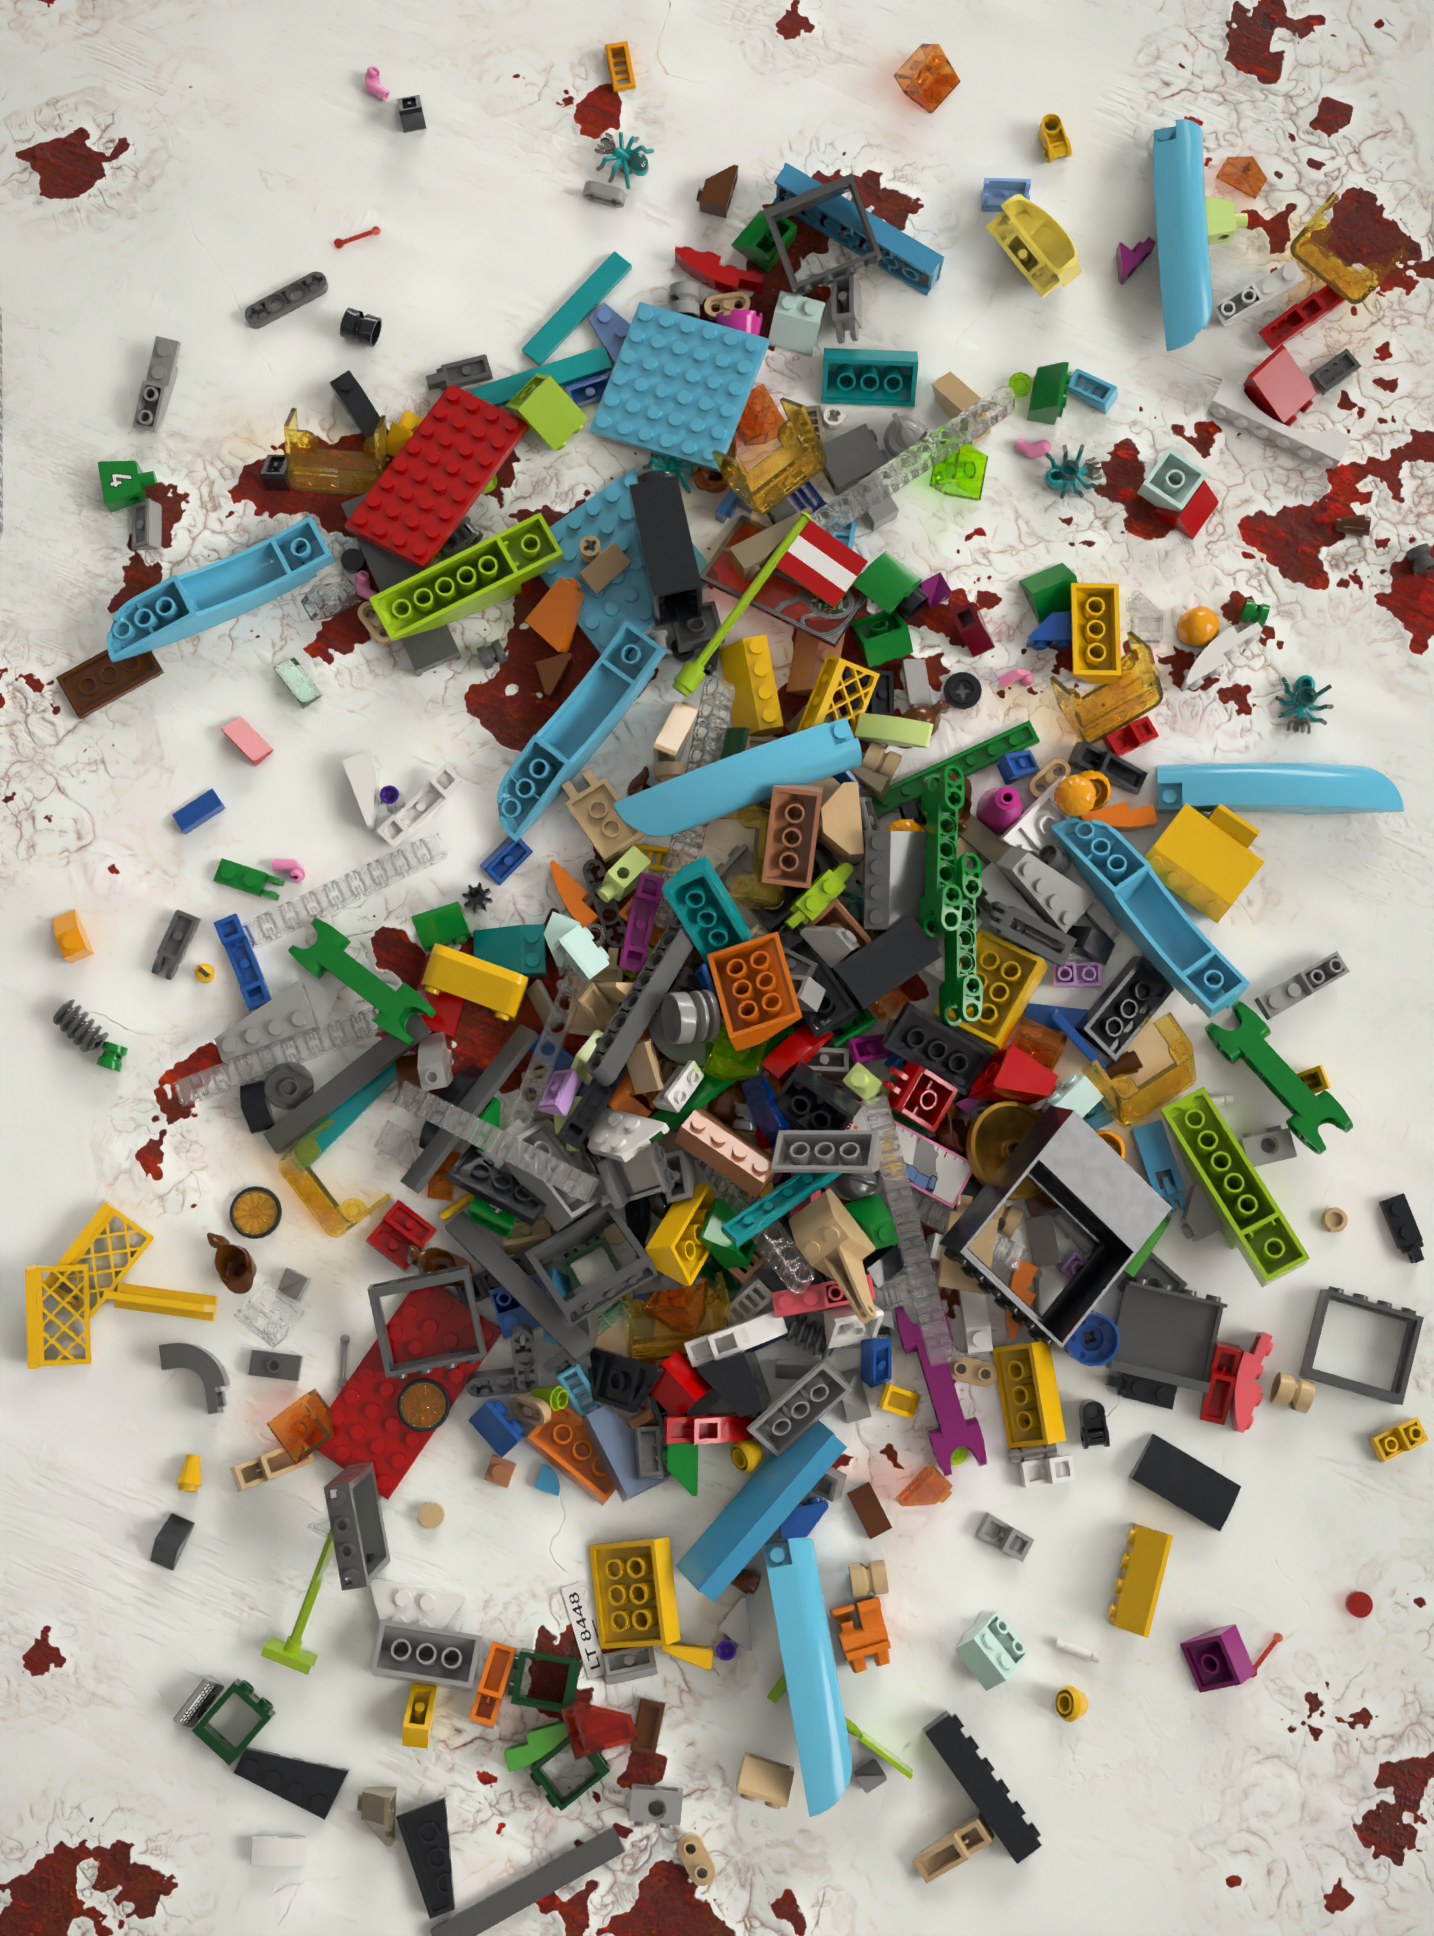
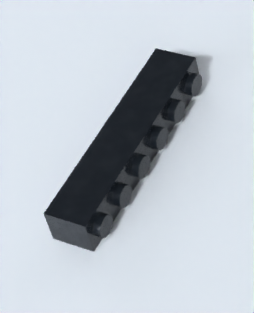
(982, 1787)

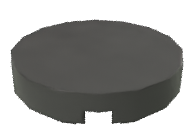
(288, 1085)

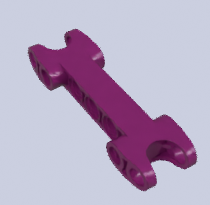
(953, 1428)

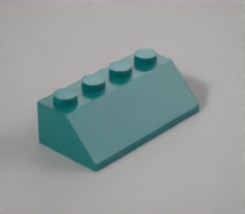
(869, 377)
(705, 908)

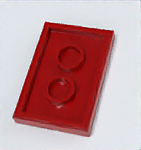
(447, 1008)

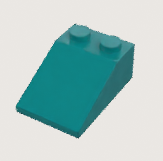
(514, 948)

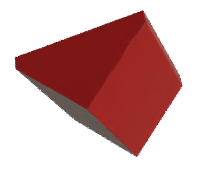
(1193, 514)
(679, 1385)

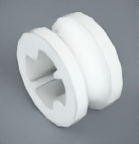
(836, 411)

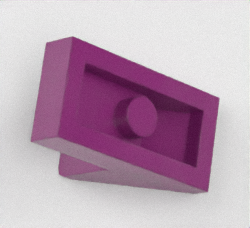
(1130, 260)
(867, 1049)

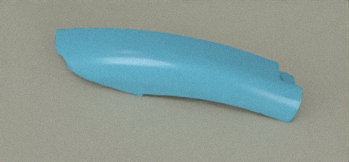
(1182, 232)
(218, 591)
(577, 729)
(741, 780)
(1276, 788)
(1150, 914)
(810, 1671)

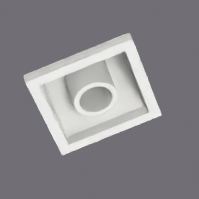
(845, 1328)

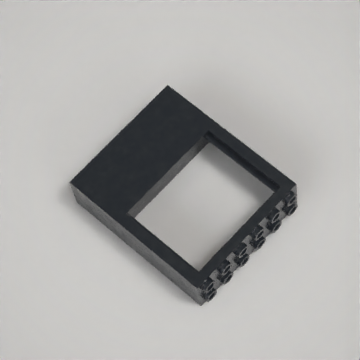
(1092, 1189)

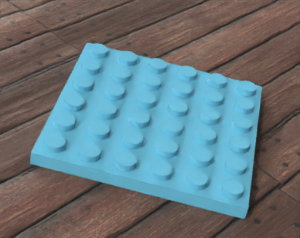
(679, 386)
(626, 597)

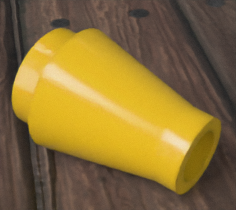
(190, 1475)

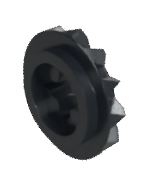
(970, 683)

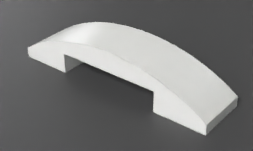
(420, 807)

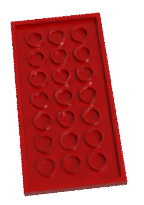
(437, 476)
(366, 1408)

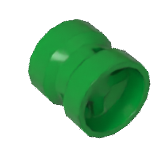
(1254, 612)
(112, 1056)

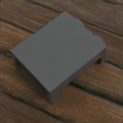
(852, 458)
(638, 1177)

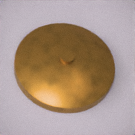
(994, 1137)

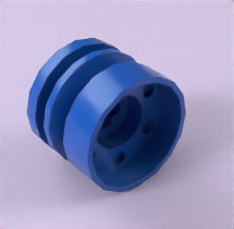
(1101, 1347)

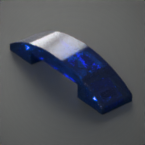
(765, 1112)

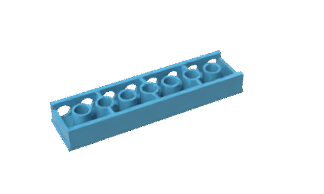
(843, 213)
(759, 1511)

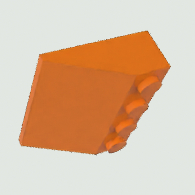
(754, 990)

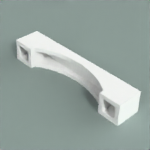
(1323, 447)

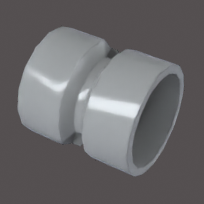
(684, 298)

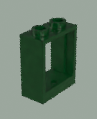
(592, 1245)
(541, 1703)
(219, 1743)
(553, 1795)

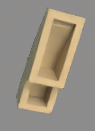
(265, 1468)
(953, 1848)

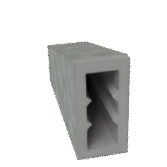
(434, 1062)

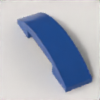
(243, 961)

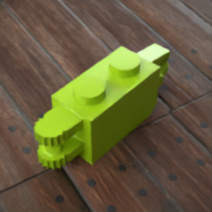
(819, 895)

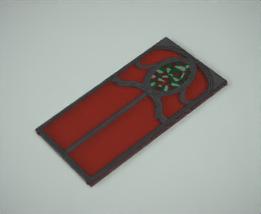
(781, 594)

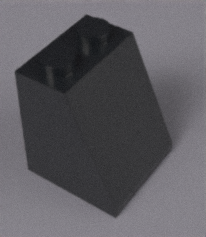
(738, 1382)

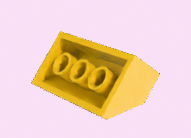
(1095, 632)
(756, 699)
(676, 1243)
(1029, 1394)
(1140, 1579)

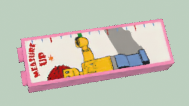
(929, 1166)

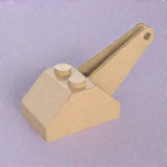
(841, 820)
(836, 1248)

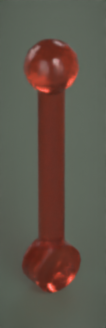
(339, 243)
(1277, 1638)

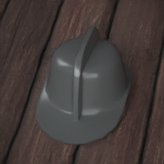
(853, 1186)

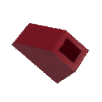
(973, 629)

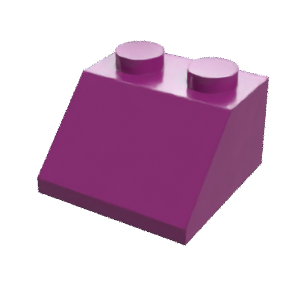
(1218, 1659)

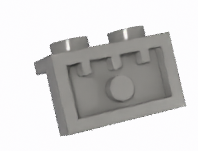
(739, 863)

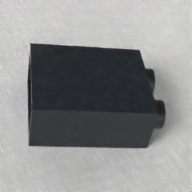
(665, 548)

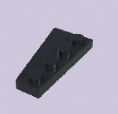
(488, 1183)
(293, 1779)
(428, 1847)

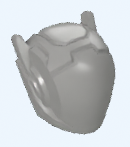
(903, 433)

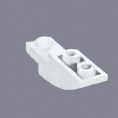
(1259, 294)
(1214, 655)
(735, 1338)

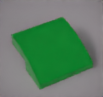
(887, 582)

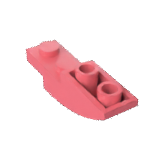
(817, 1298)
(1246, 1392)

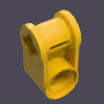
(1054, 143)

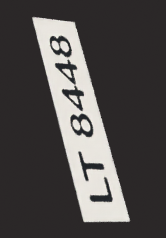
(583, 1630)

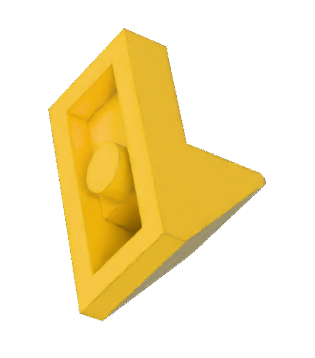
(402, 431)

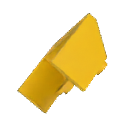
(475, 981)

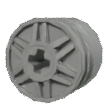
(690, 1017)

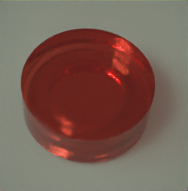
(1359, 1604)

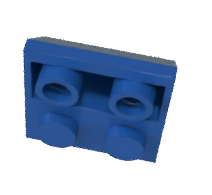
(509, 1312)
(497, 1427)

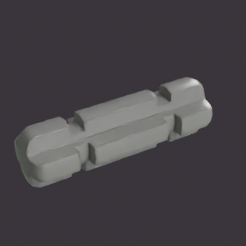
(1031, 1453)

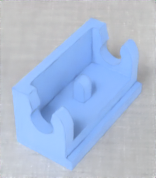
(998, 190)

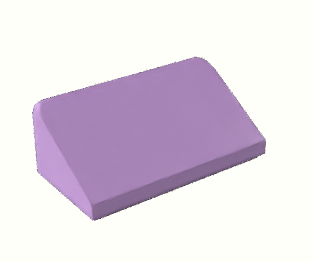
(560, 1092)

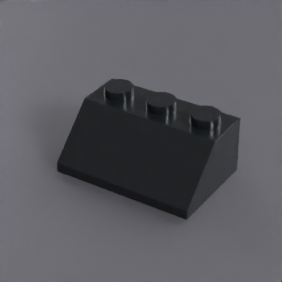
(814, 1102)

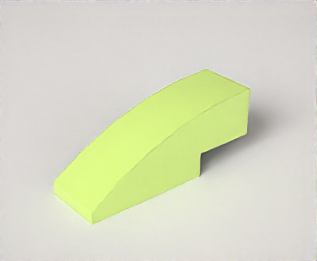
(893, 730)

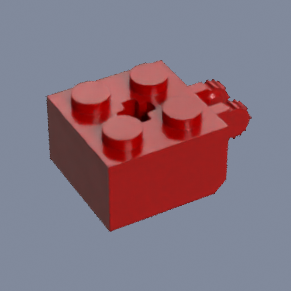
(920, 1095)

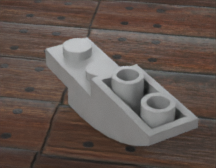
(159, 384)
(1301, 985)

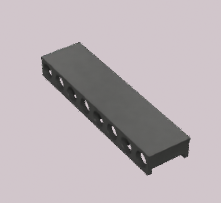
(425, 648)

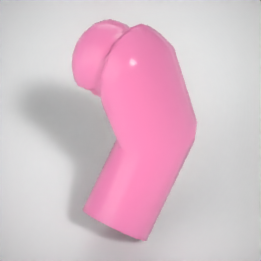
(373, 85)
(1033, 450)
(362, 585)
(1016, 675)
(291, 867)

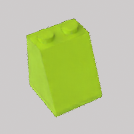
(547, 411)

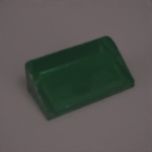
(298, 682)

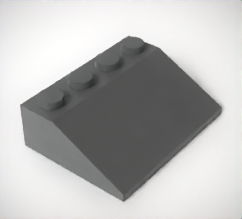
(892, 877)

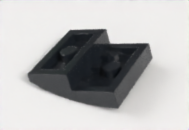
(882, 697)

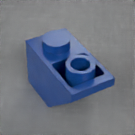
(1052, 632)
(803, 1518)

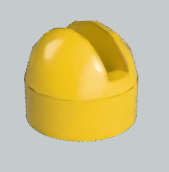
(200, 977)

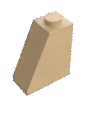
(955, 398)
(675, 732)

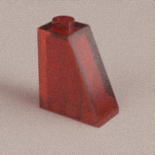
(597, 1729)

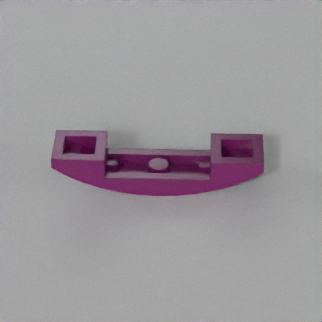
(640, 922)

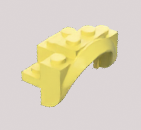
(1035, 244)

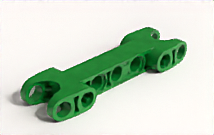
(941, 808)
(962, 984)
(393, 1005)
(1306, 1108)

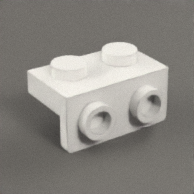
(679, 1087)

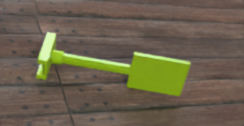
(289, 1652)
(780, 1689)

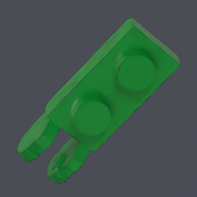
(246, 879)

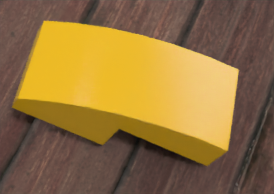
(1398, 1439)

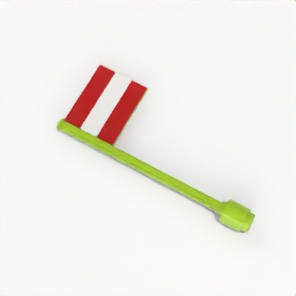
(806, 556)

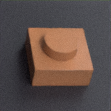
(644, 1419)
(500, 1471)

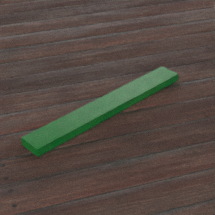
(968, 761)
(710, 1088)

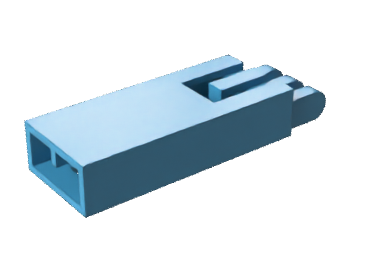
(1156, 1156)

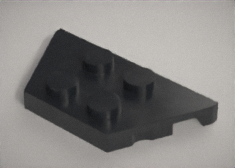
(621, 1379)

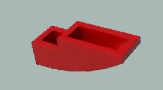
(791, 1052)
(1222, 1383)

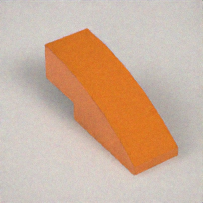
(1124, 819)
(573, 896)
(1019, 1283)
(492, 1685)

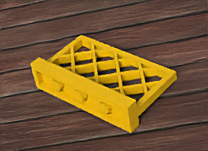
(825, 687)
(86, 1240)
(164, 1301)
(35, 1315)

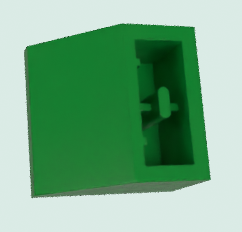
(758, 242)
(1049, 393)
(718, 1244)

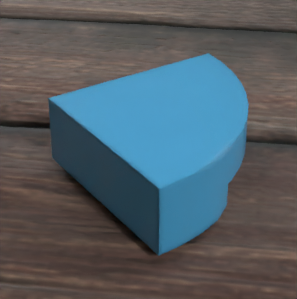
(548, 1480)

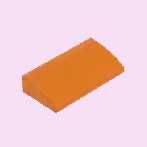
(570, 1450)

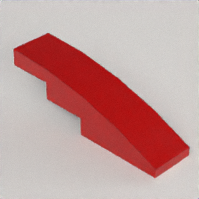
(1300, 317)

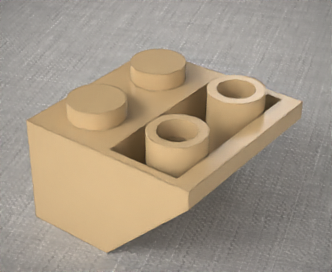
(764, 1780)

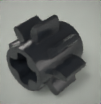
(473, 892)

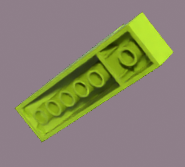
(468, 580)
(1233, 1188)

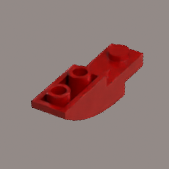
(708, 270)
(706, 1428)

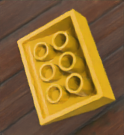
(1202, 863)
(1008, 984)
(634, 1593)

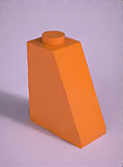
(558, 613)

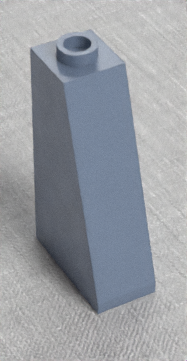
(616, 1450)

